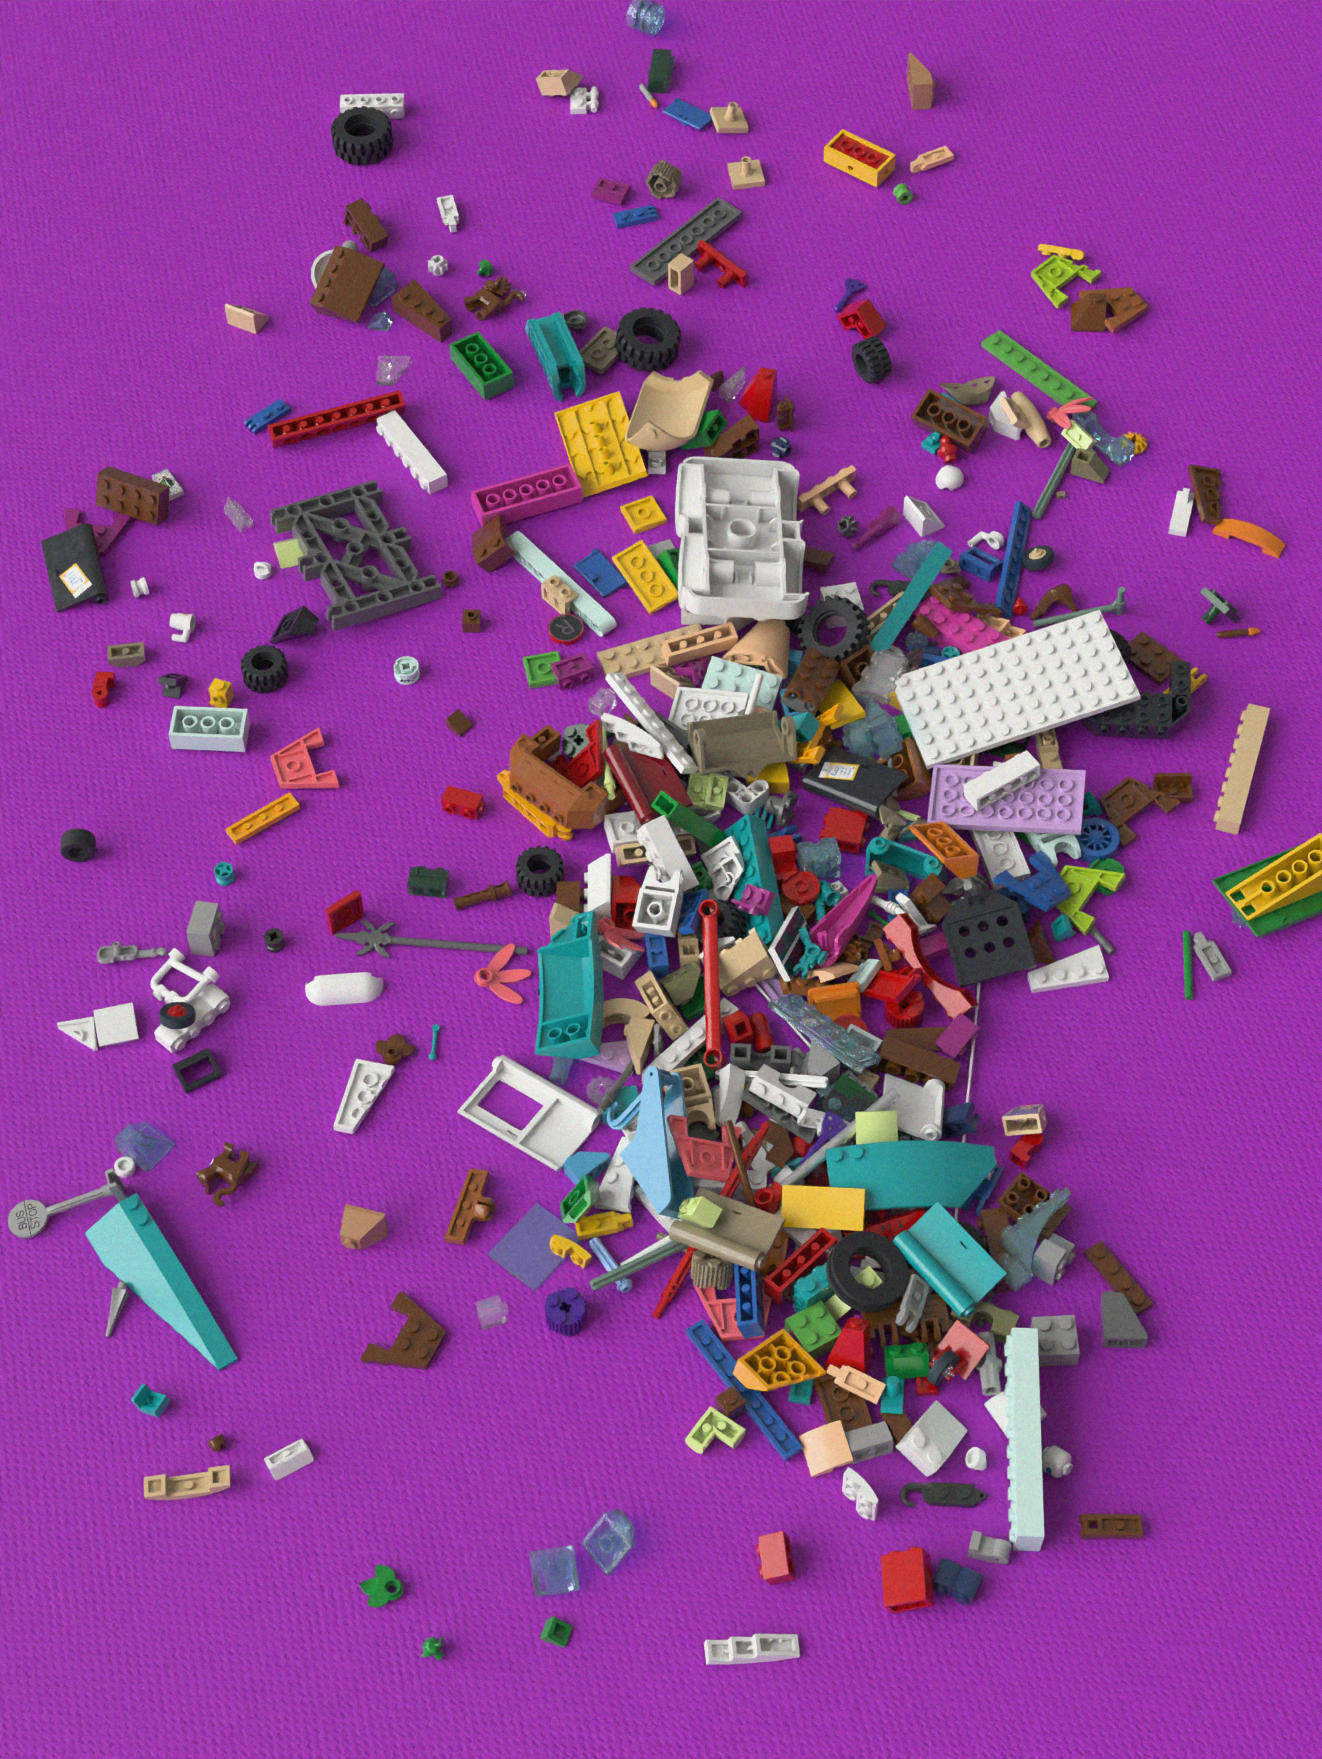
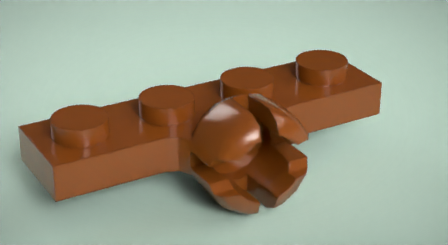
(470, 1207)

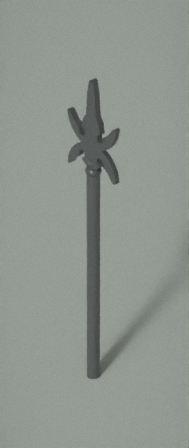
(376, 939)

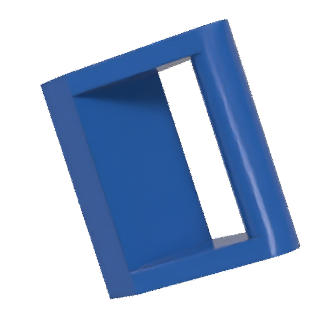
(978, 567)

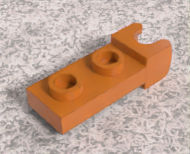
(777, 1254)

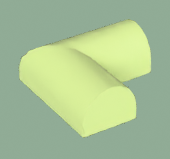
(714, 1425)

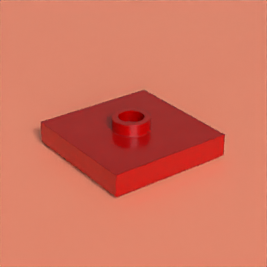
(344, 912)

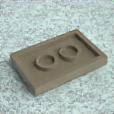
(600, 351)

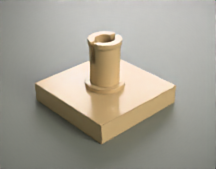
(729, 119)
(746, 174)

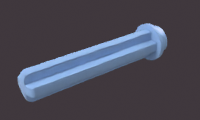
(624, 1284)

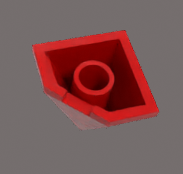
(760, 395)
(624, 901)

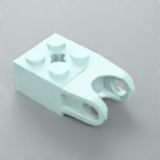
(1053, 844)

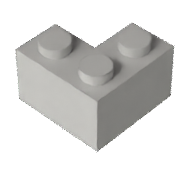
(1052, 1258)

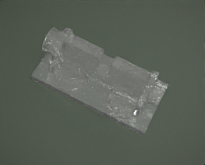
(237, 515)

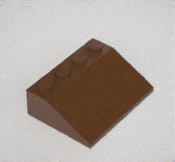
(346, 284)

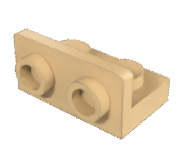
(558, 594)

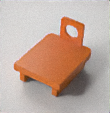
(836, 999)

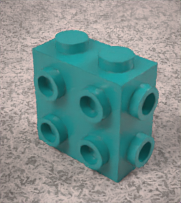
(812, 1289)

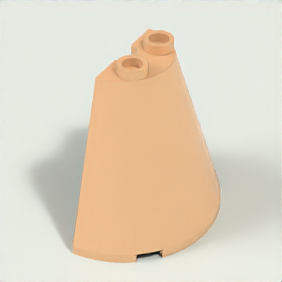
(764, 645)

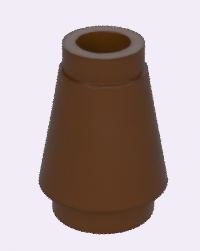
(925, 626)

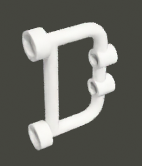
(175, 960)

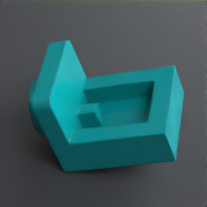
(150, 1401)

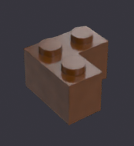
(929, 900)

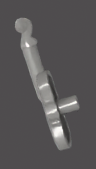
(114, 953)

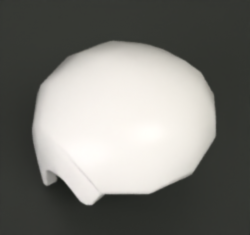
(949, 477)

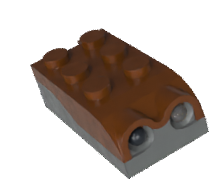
(810, 682)

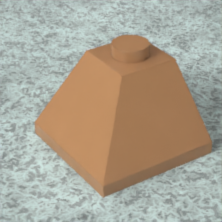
(362, 1227)

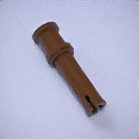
(491, 893)

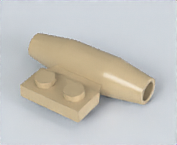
(1025, 416)

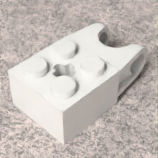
(660, 897)

